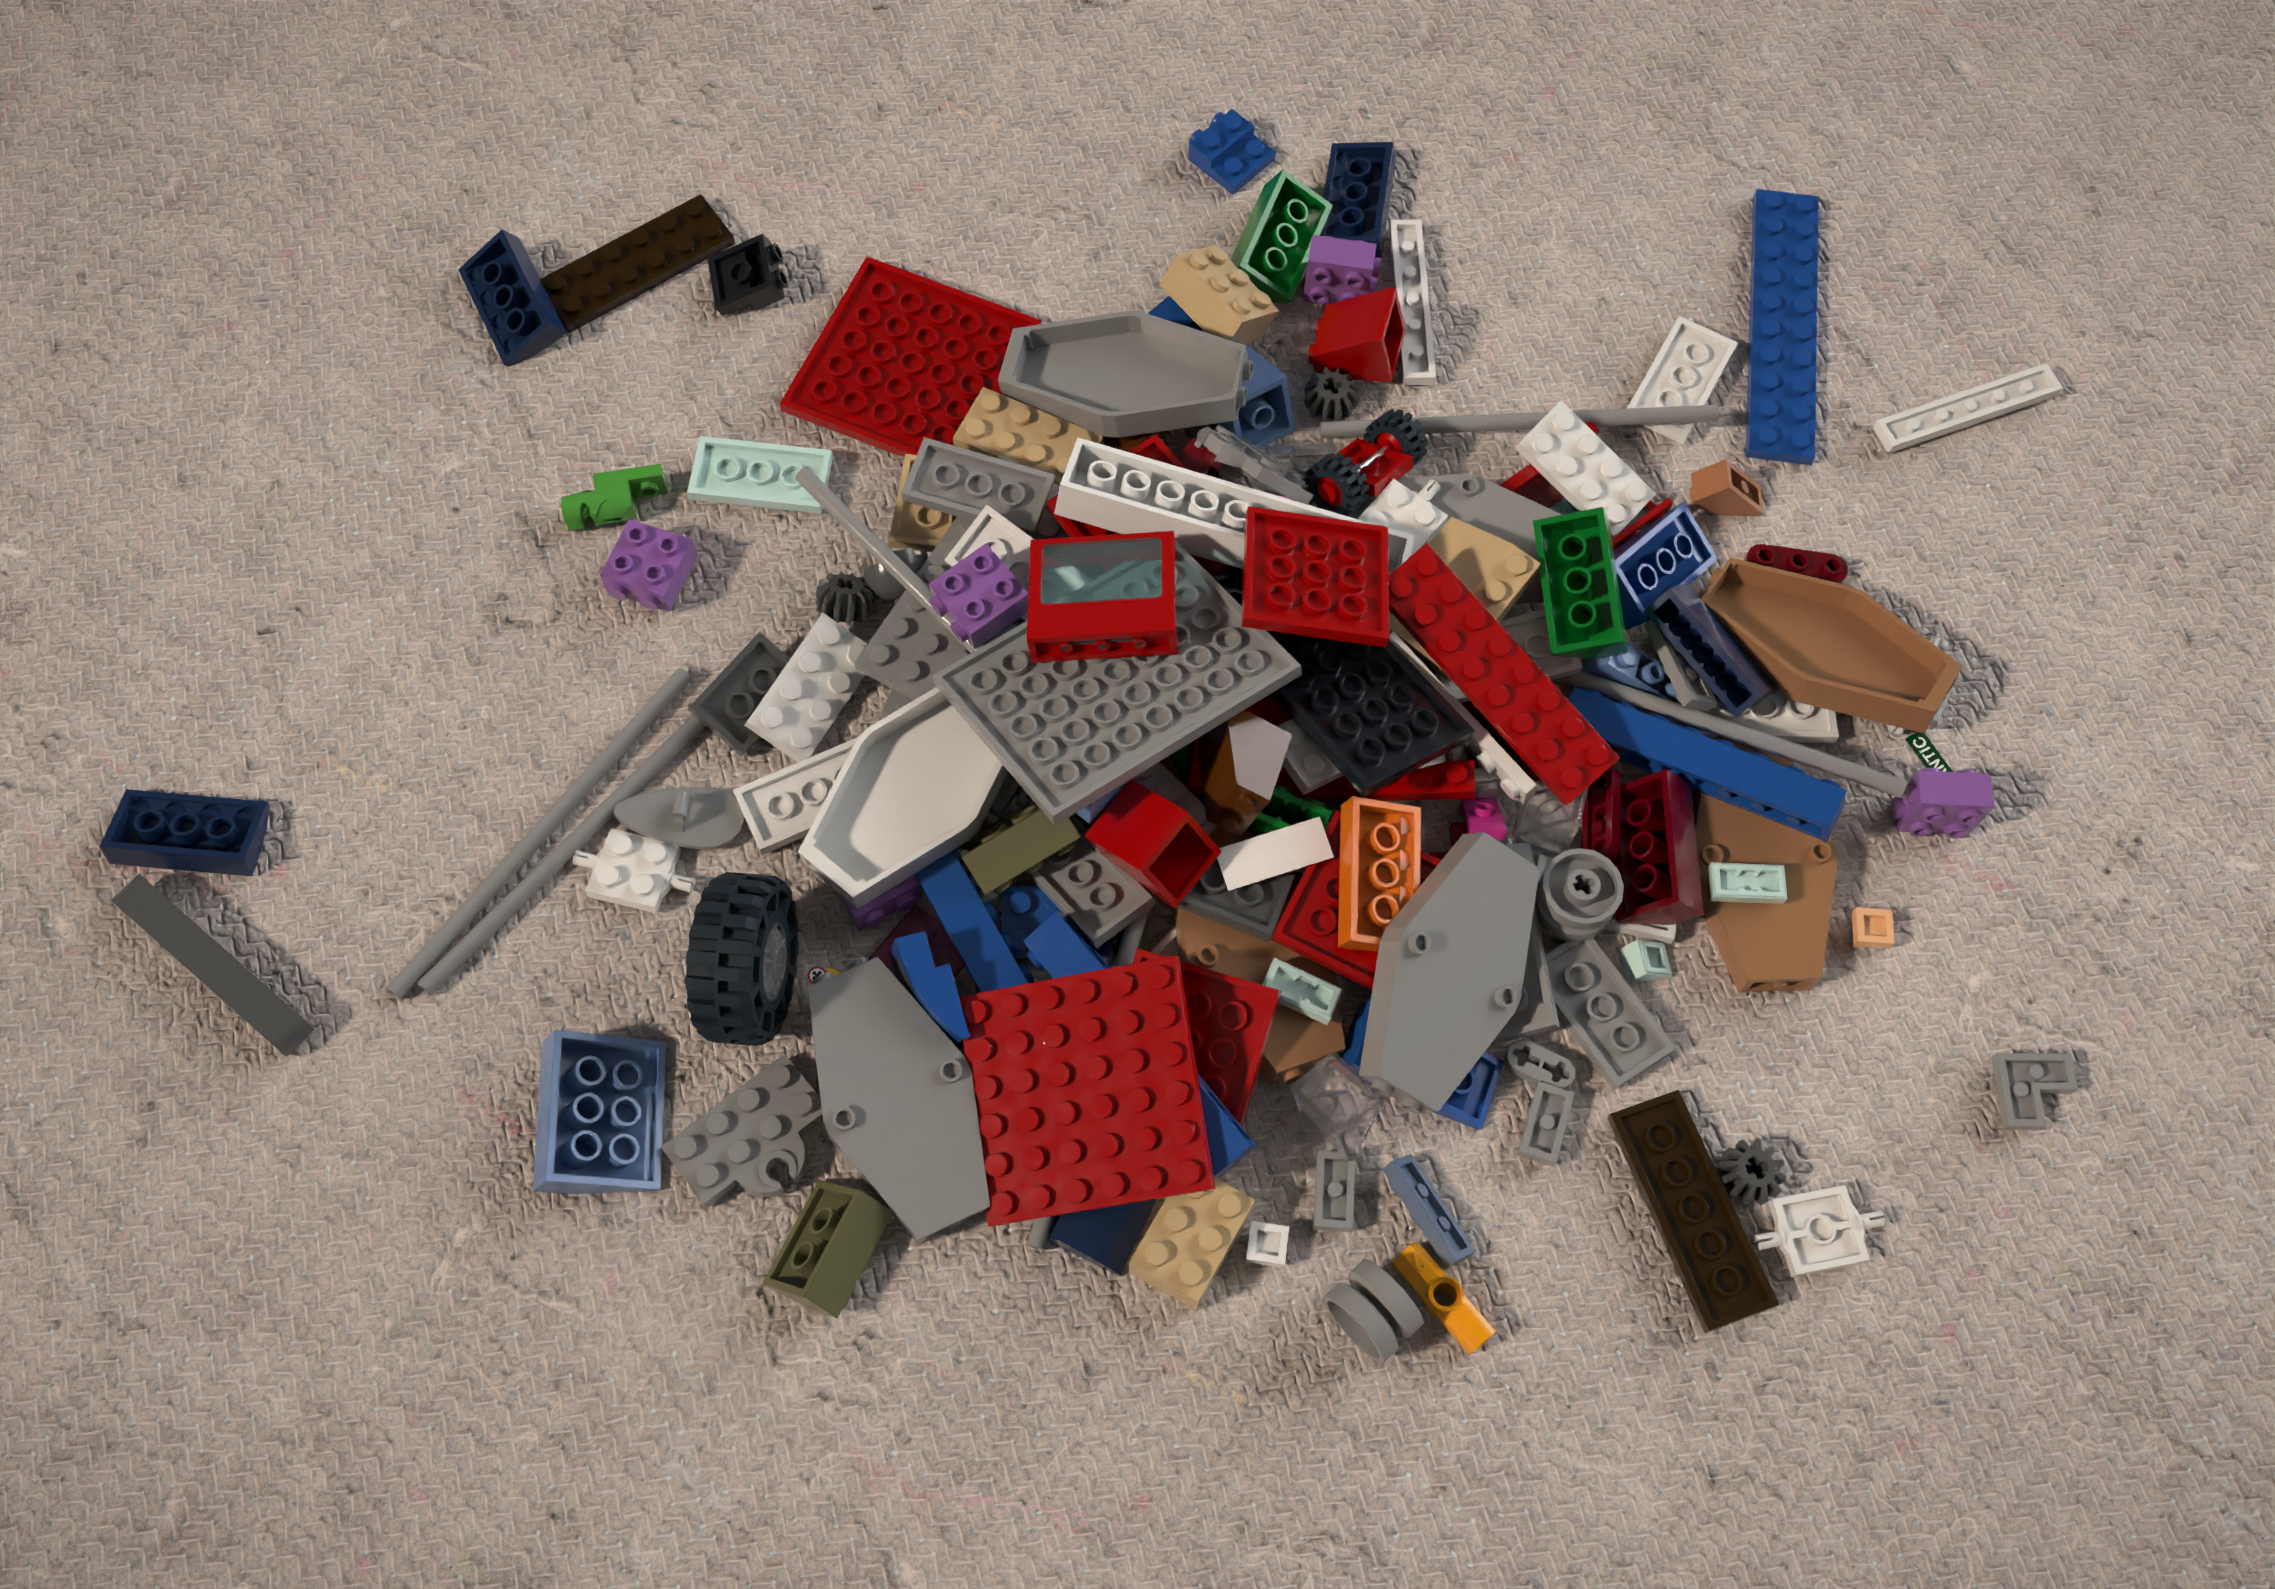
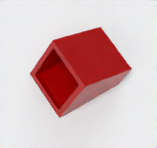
(1360, 336)
(1153, 842)

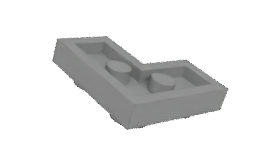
(2022, 1080)

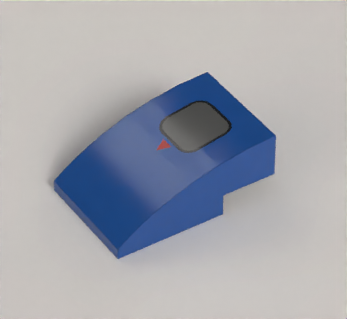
(929, 985)

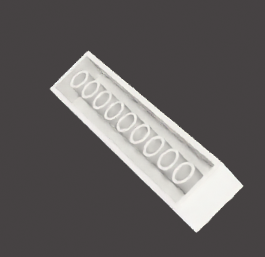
(1147, 495)

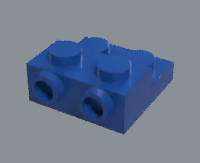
(1229, 151)

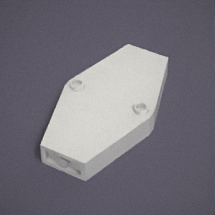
(902, 799)

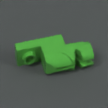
(613, 496)

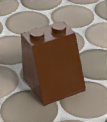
(1240, 769)

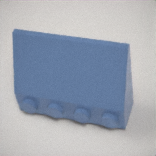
(599, 1114)

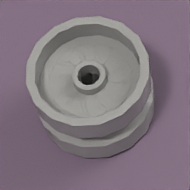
(1578, 894)
(1373, 1310)

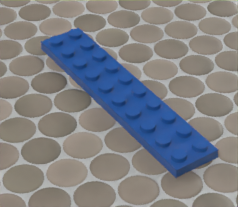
(1783, 328)

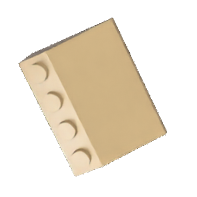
(1486, 565)

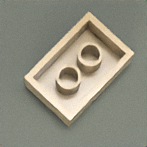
(1218, 295)
(1191, 1241)

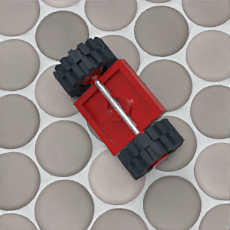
(1367, 465)

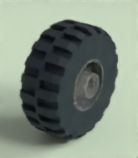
(742, 959)

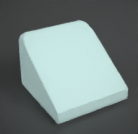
(1645, 961)

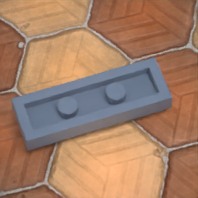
(1428, 1211)

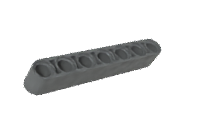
(213, 965)

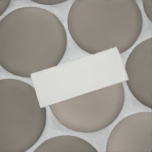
(1274, 853)

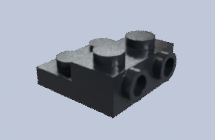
(747, 275)

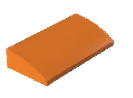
(1376, 868)

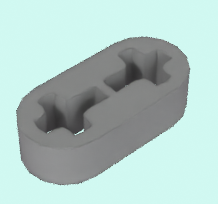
(1543, 1059)

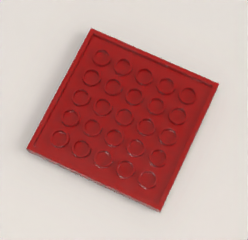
(902, 360)
(1087, 1092)

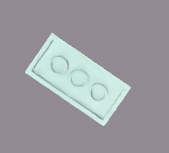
(756, 474)

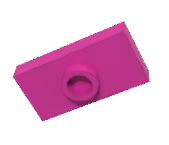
(1483, 816)

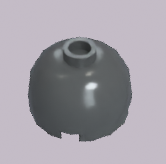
(883, 584)

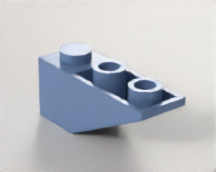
(1634, 670)

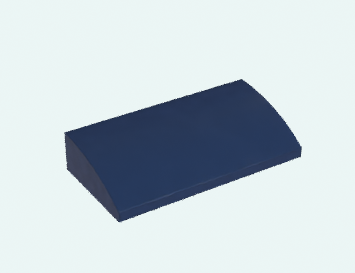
(1360, 191)
(511, 299)
(186, 832)
(1103, 1234)

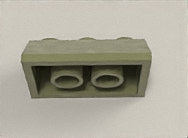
(1016, 846)
(828, 1248)

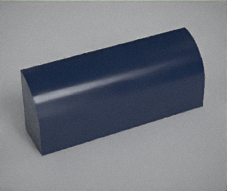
(1710, 649)

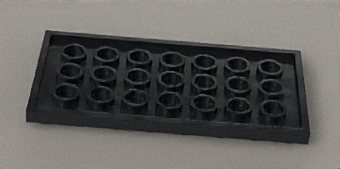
(1363, 705)

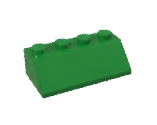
(1279, 236)
(1580, 585)

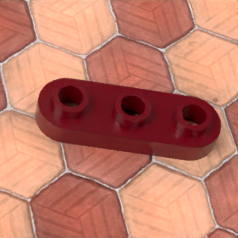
(1813, 563)
(1602, 799)

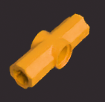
(1461, 1317)

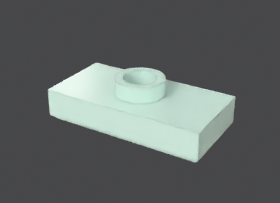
(1747, 883)
(1303, 991)

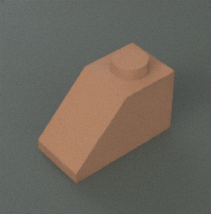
(1726, 491)

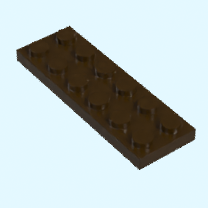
(636, 262)
(1692, 1211)

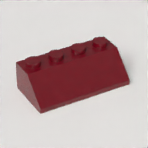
(1658, 852)

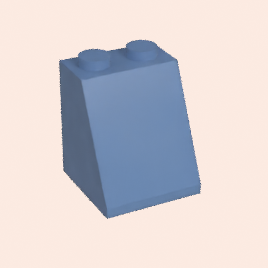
(1267, 408)

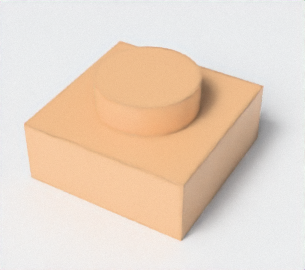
(1872, 927)

